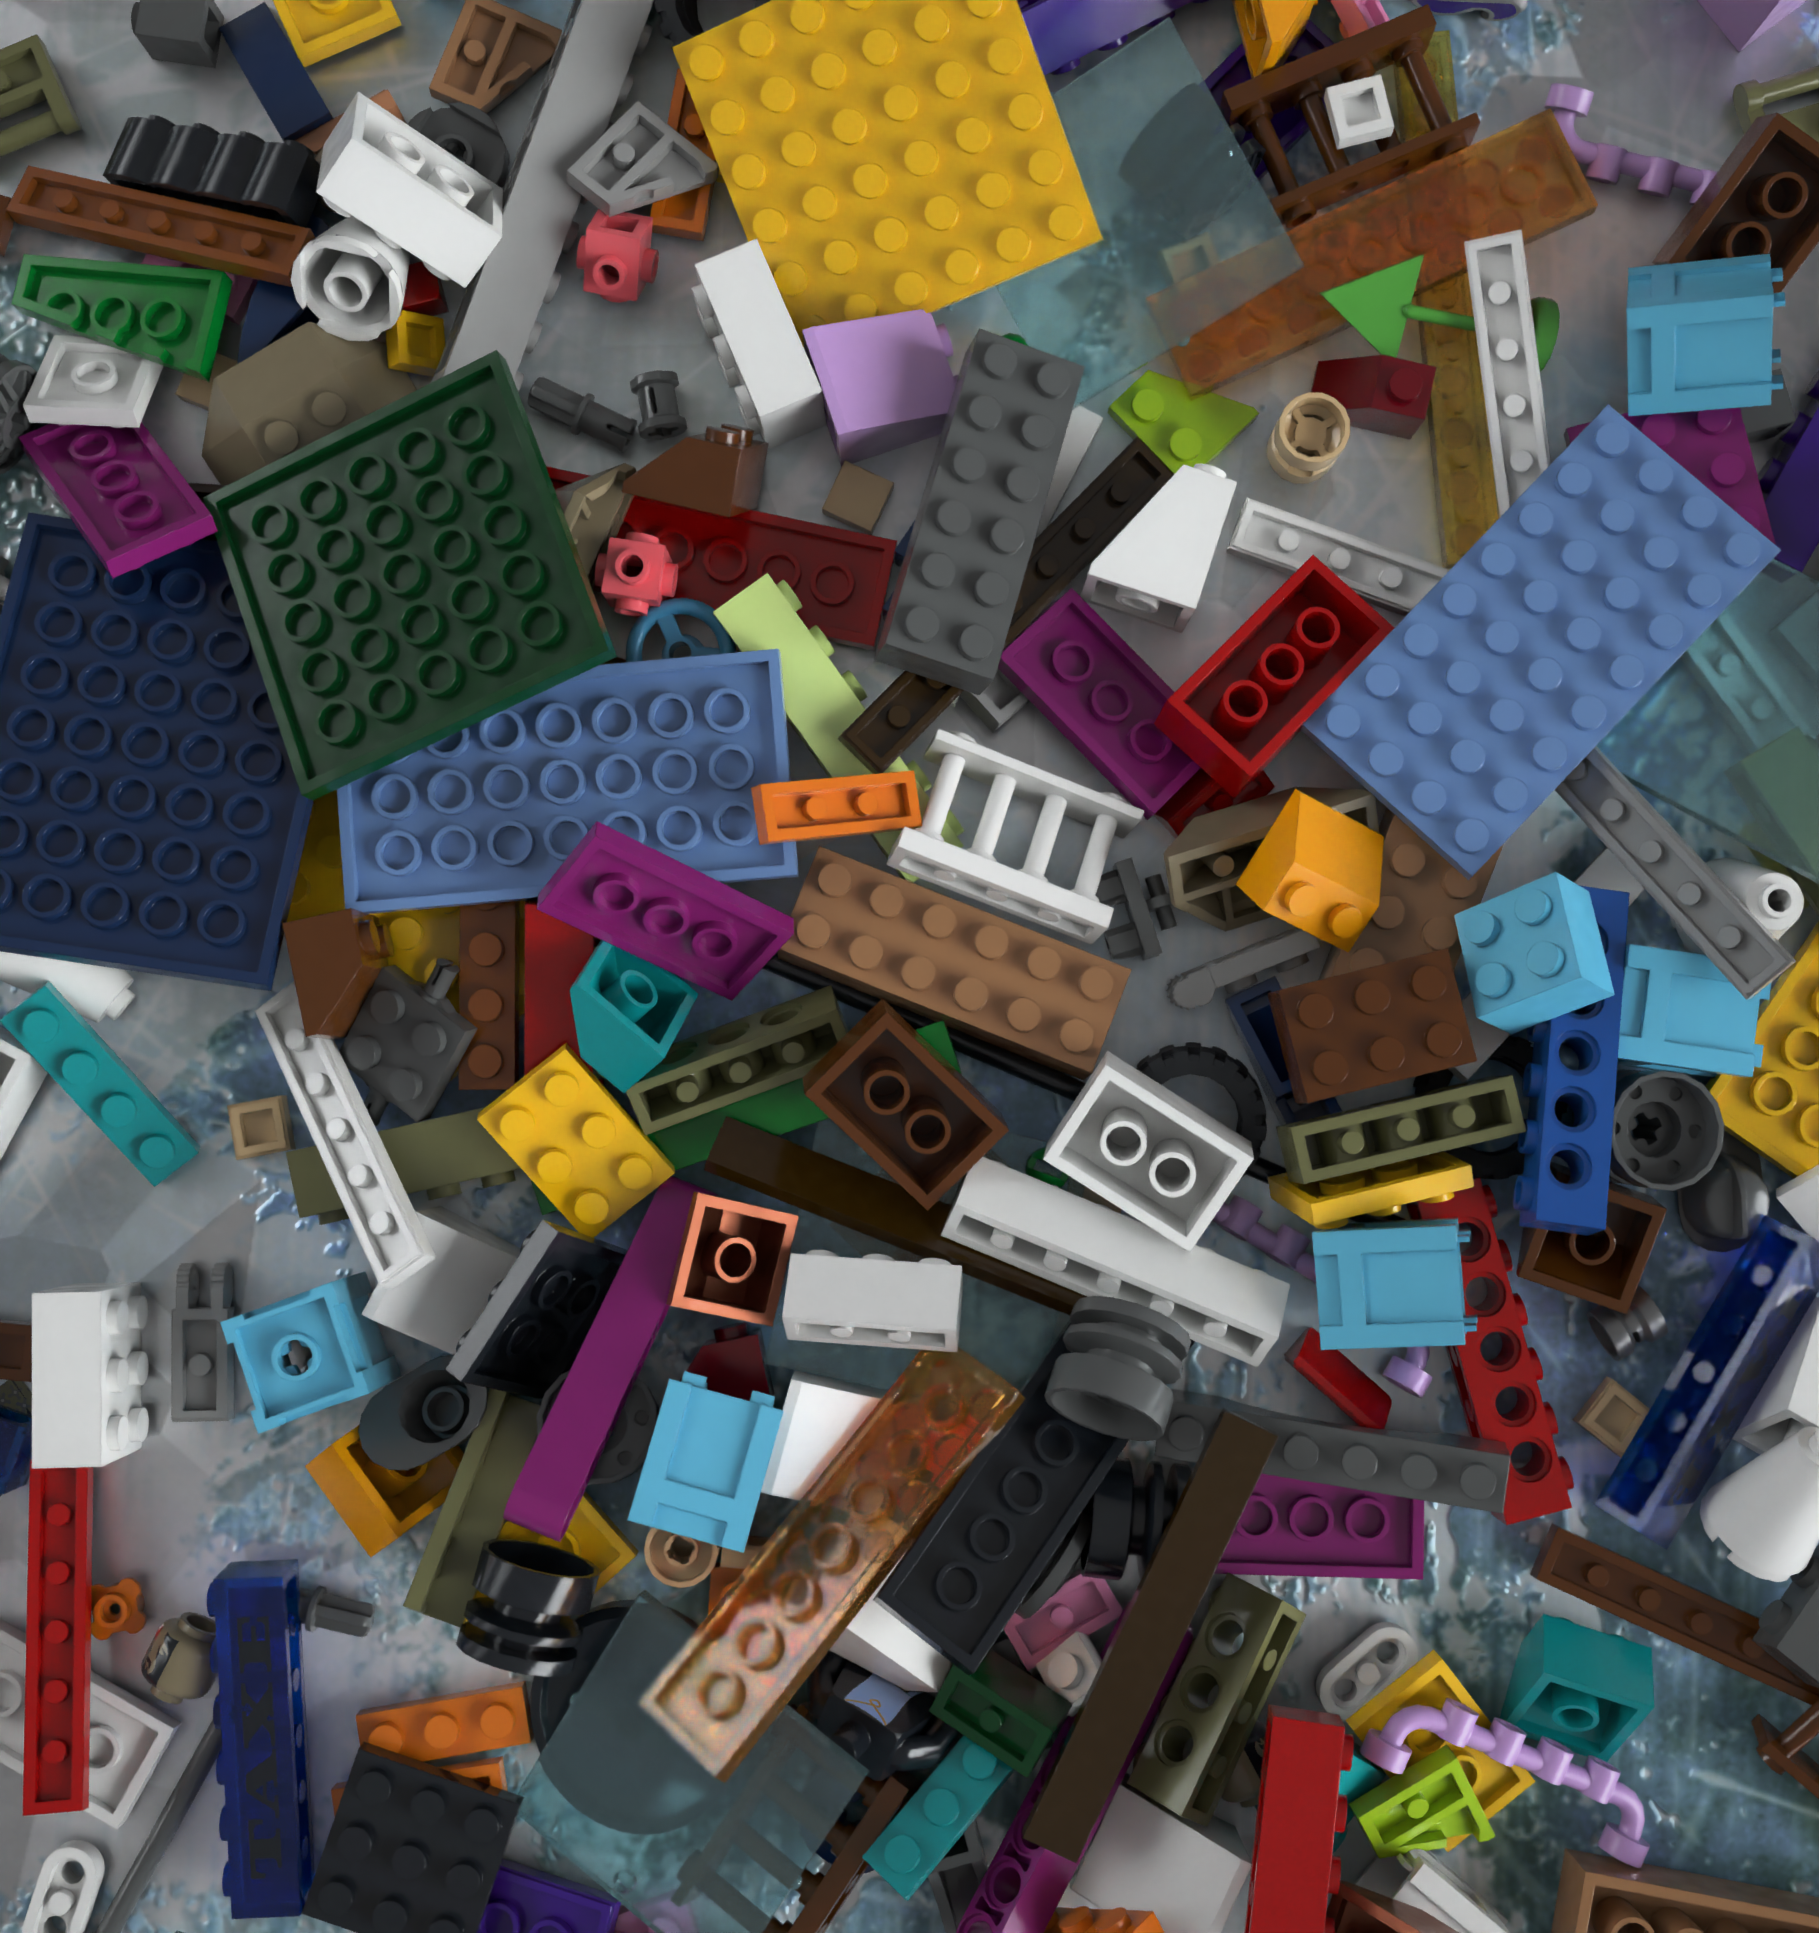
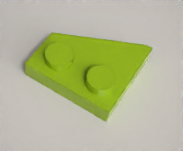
(1176, 427)
(1421, 1808)

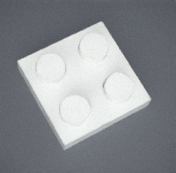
(90, 385)

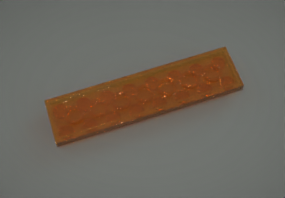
(1491, 188)
(828, 1557)

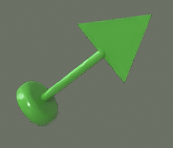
(1382, 300)

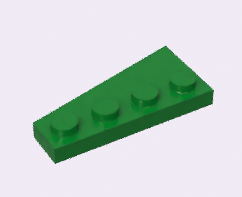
(138, 308)

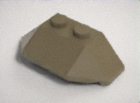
(293, 397)
(595, 512)
(1219, 845)

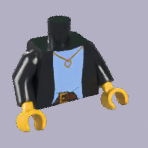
(875, 1718)

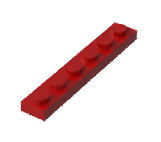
(58, 1641)

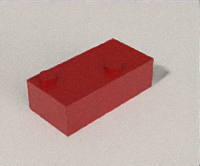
(1271, 676)

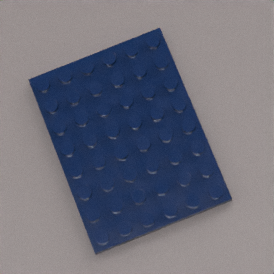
(140, 768)

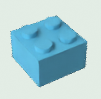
(1533, 954)

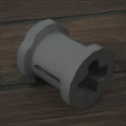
(658, 405)

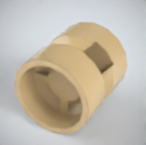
(1313, 426)
(679, 1559)

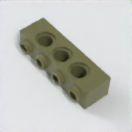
(738, 1060)
(1400, 1129)
(1222, 1729)

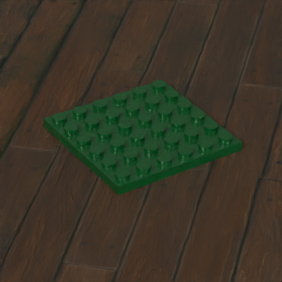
(407, 577)

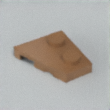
(491, 54)

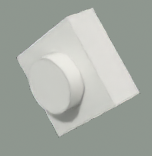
(1359, 111)
(1071, 1669)

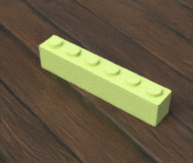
(816, 696)

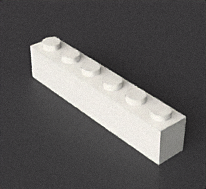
(1116, 1257)

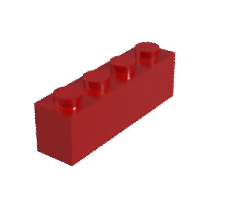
(552, 964)
(1298, 1822)

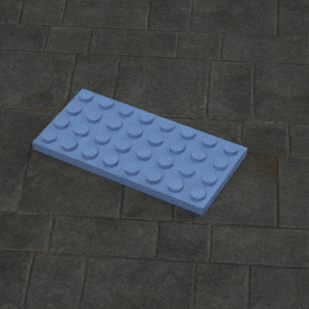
(1539, 641)
(629, 744)

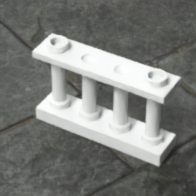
(975, 870)

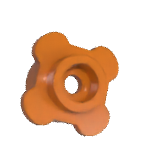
(131, 1601)

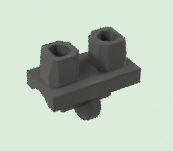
(1139, 935)

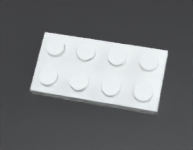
(124, 1733)

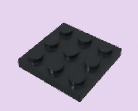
(538, 1312)
(411, 1848)

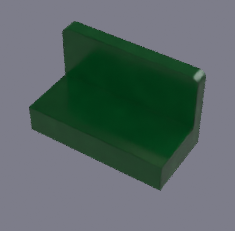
(1002, 1711)

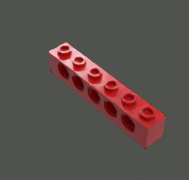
(1544, 1481)

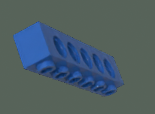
(1589, 1091)

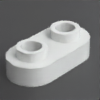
(1365, 1669)
(64, 1893)

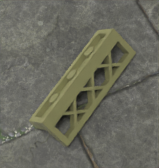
(473, 1508)

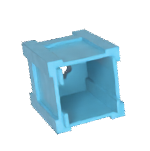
(1702, 335)
(1685, 1016)
(1391, 1284)
(345, 1349)
(706, 1463)

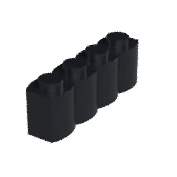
(217, 169)

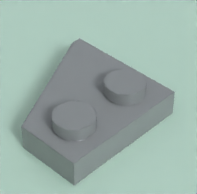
(639, 164)

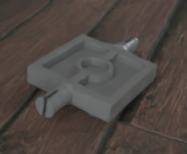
(407, 1041)

